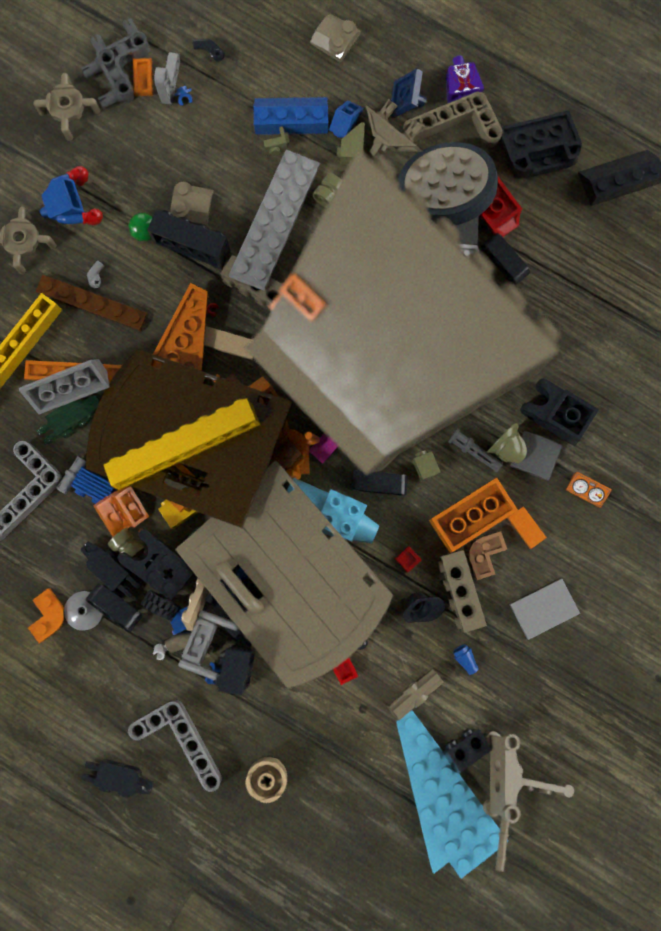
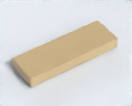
(227, 342)

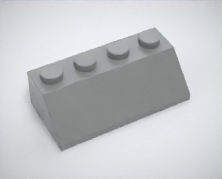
(66, 386)

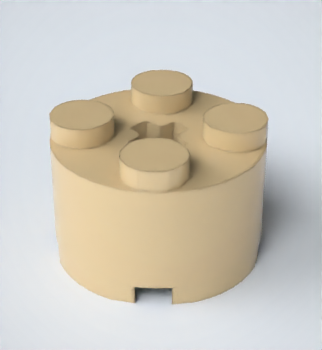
(262, 790)

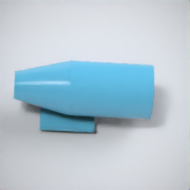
(342, 512)

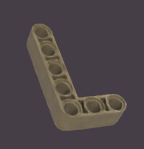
(454, 117)

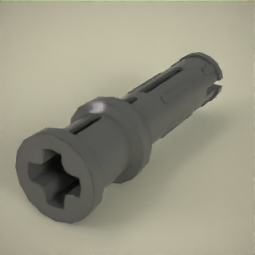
(468, 445)

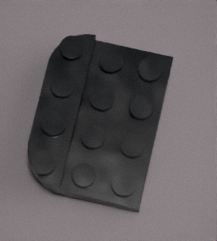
(541, 145)

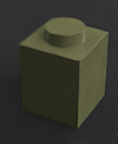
(426, 465)

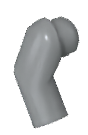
(93, 274)

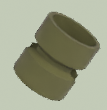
(325, 192)
(124, 542)

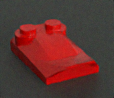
(503, 212)

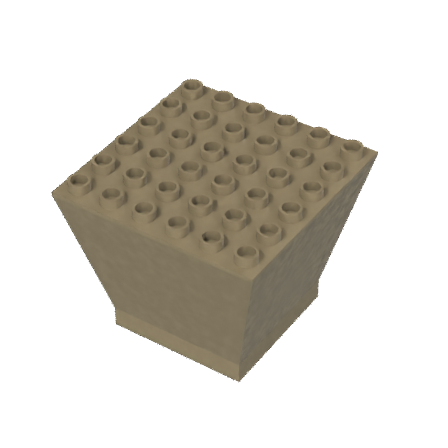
(406, 323)

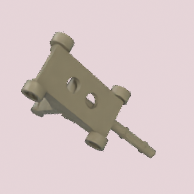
(505, 785)

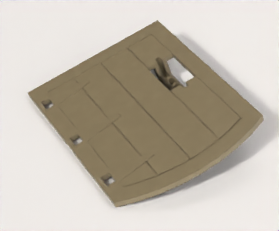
(312, 585)

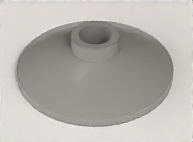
(74, 618)

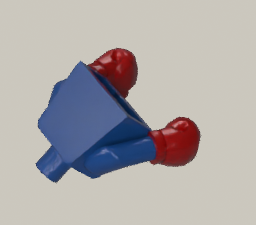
(63, 201)

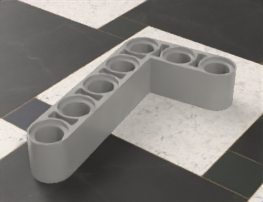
(27, 493)
(183, 738)

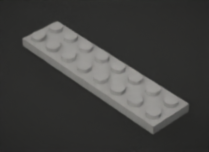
(274, 220)

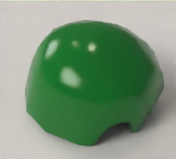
(138, 226)

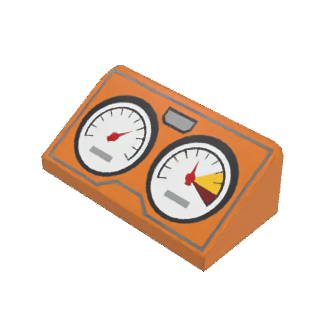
(588, 489)

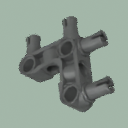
(119, 54)

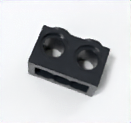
(468, 754)

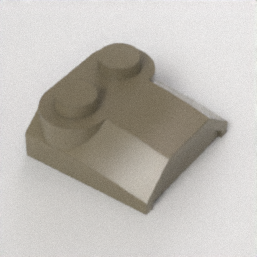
(335, 36)
(191, 203)

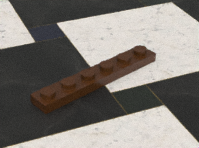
(92, 303)

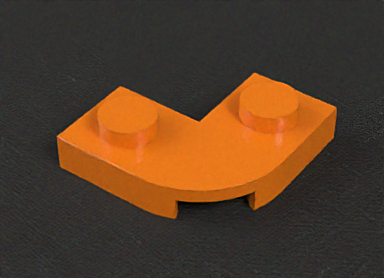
(52, 616)

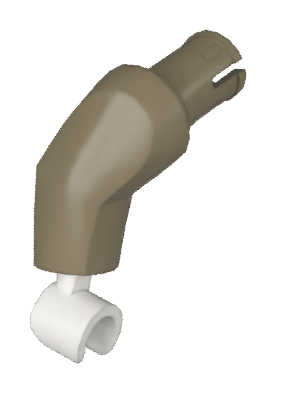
(175, 644)

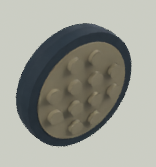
(453, 179)

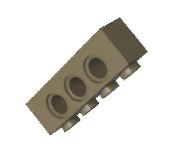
(261, 296)
(476, 617)

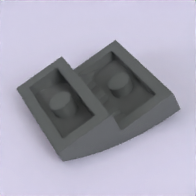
(540, 456)

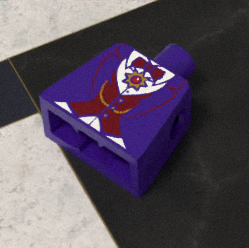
(462, 80)

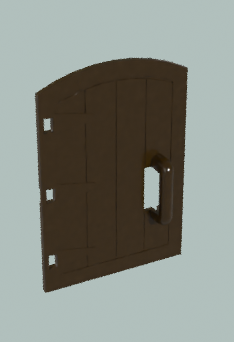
(154, 401)

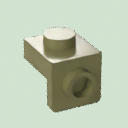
(277, 145)

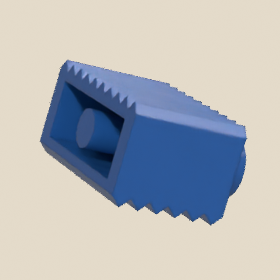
(92, 484)

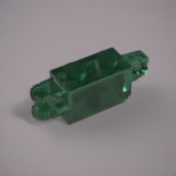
(69, 418)

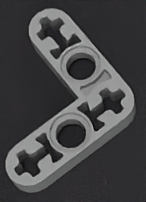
(166, 78)

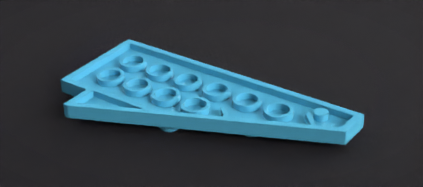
(448, 810)

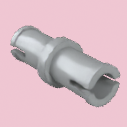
(70, 475)

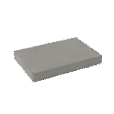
(544, 609)

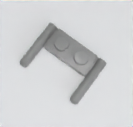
(200, 641)

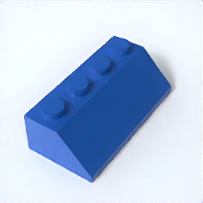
(294, 114)

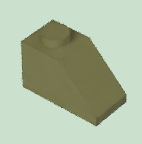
(351, 144)

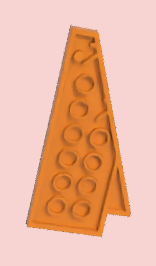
(185, 334)

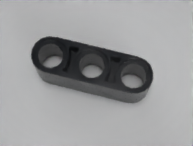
(505, 259)
(379, 483)
(114, 607)

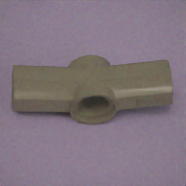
(415, 694)

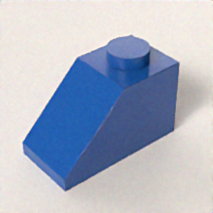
(345, 118)

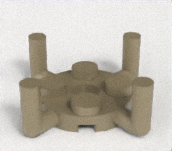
(67, 113)
(28, 244)

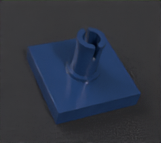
(406, 93)

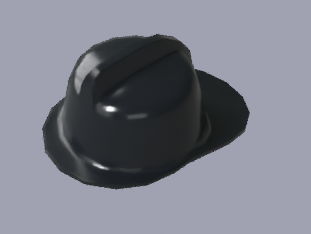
(422, 608)

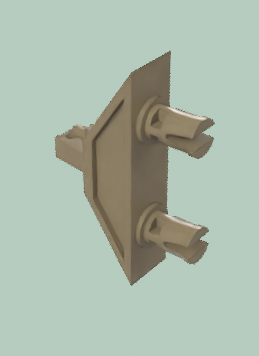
(387, 136)

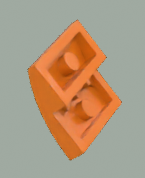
(304, 294)
(121, 510)

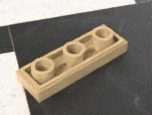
(196, 605)

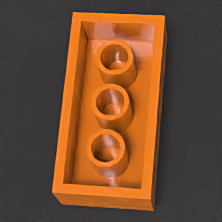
(473, 515)

